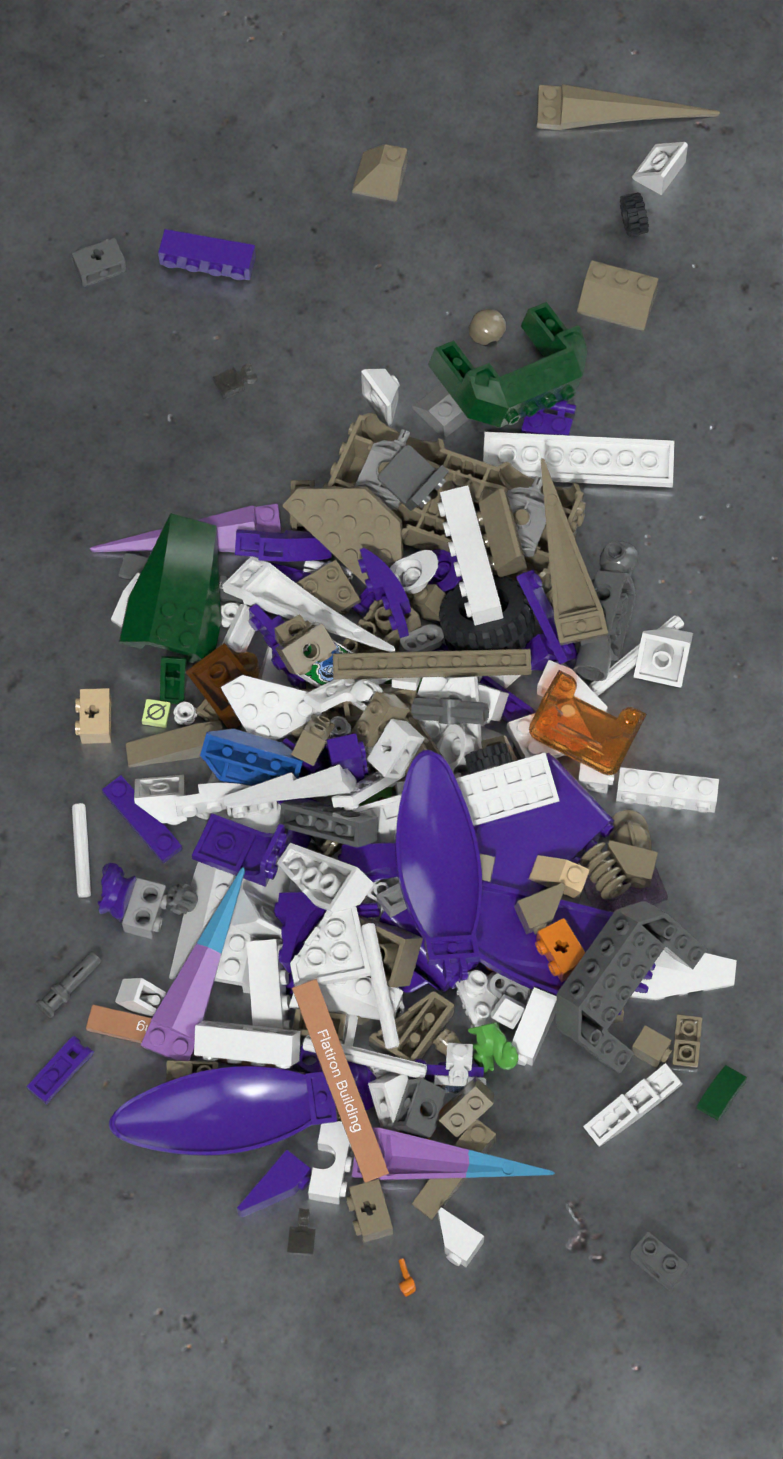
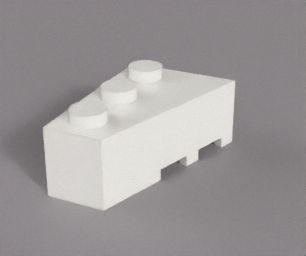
(496, 699)

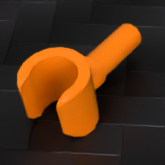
(408, 1285)

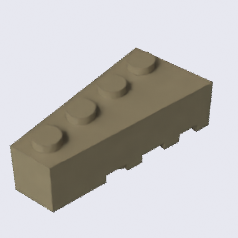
(378, 624)

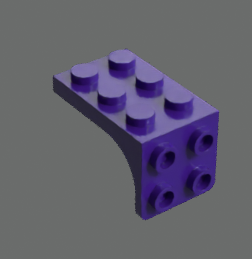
(235, 846)

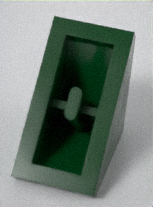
(173, 679)

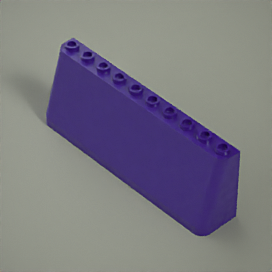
(554, 831)

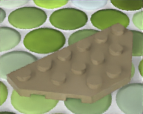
(348, 522)

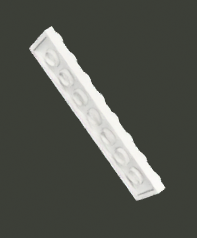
(584, 458)

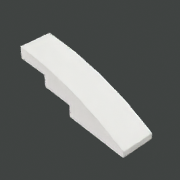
(632, 1105)

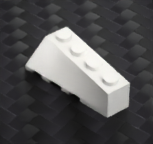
(354, 998)

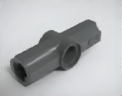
(450, 711)

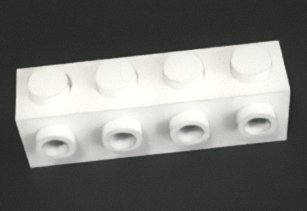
(667, 790)
(268, 985)
(247, 1043)

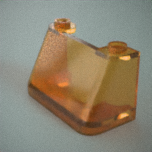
(583, 729)

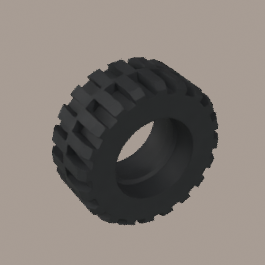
(502, 634)

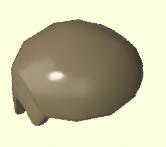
(487, 326)

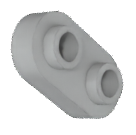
(420, 639)
(508, 988)

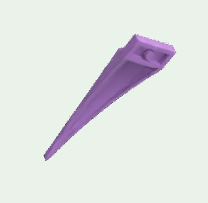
(259, 518)

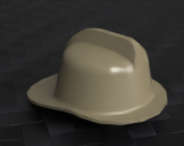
(631, 829)

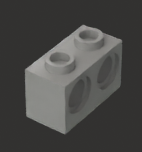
(139, 908)

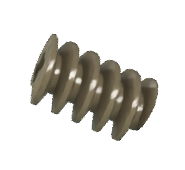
(603, 873)

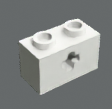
(395, 748)

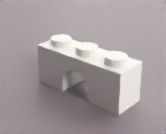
(329, 1183)

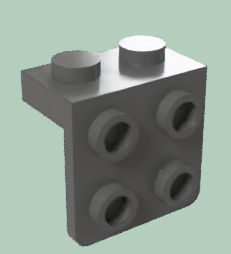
(412, 478)

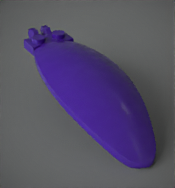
(439, 863)
(225, 1110)

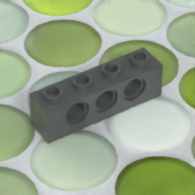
(329, 822)

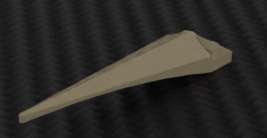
(579, 107)
(575, 601)

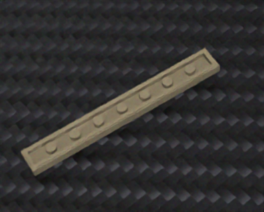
(431, 664)

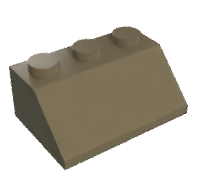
(618, 295)
(501, 534)

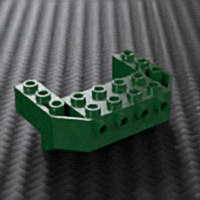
(522, 392)

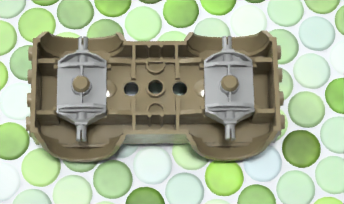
(374, 446)

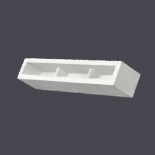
(471, 555)

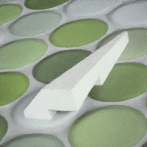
(287, 787)

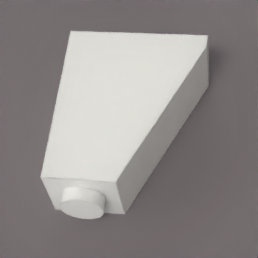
(534, 1025)

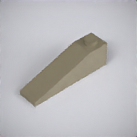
(170, 745)
(439, 1191)

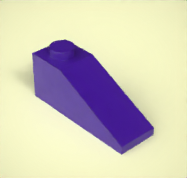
(278, 1183)

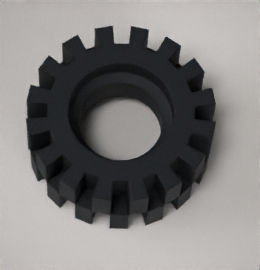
(634, 214)
(488, 758)

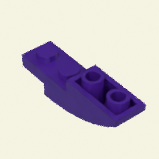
(280, 546)
(386, 587)
(260, 621)

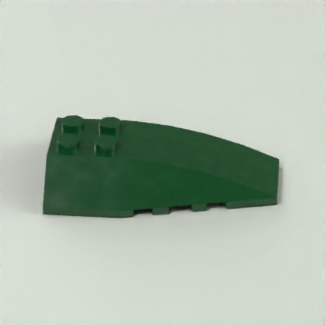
(177, 592)

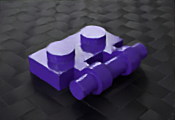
(550, 424)

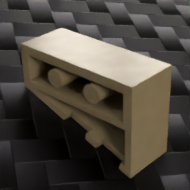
(417, 1028)

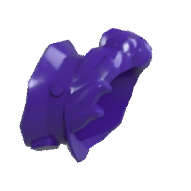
(115, 891)

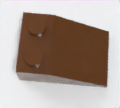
(213, 673)

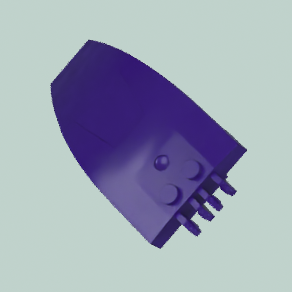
(513, 953)

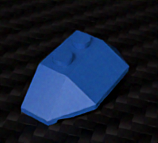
(247, 758)

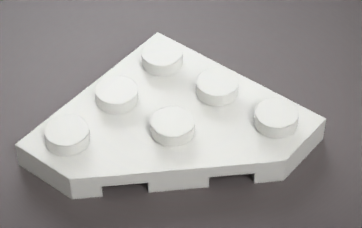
(467, 690)
(268, 707)
(332, 951)

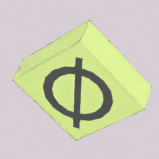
(156, 713)

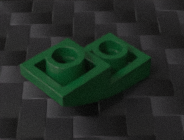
(721, 1092)

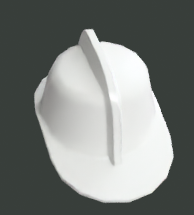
(415, 570)
(455, 746)

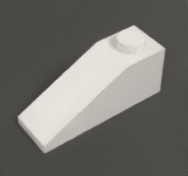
(582, 692)

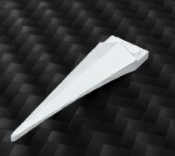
(274, 592)

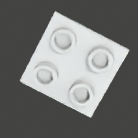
(478, 1006)

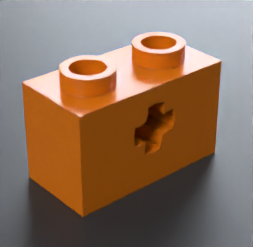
(559, 937)

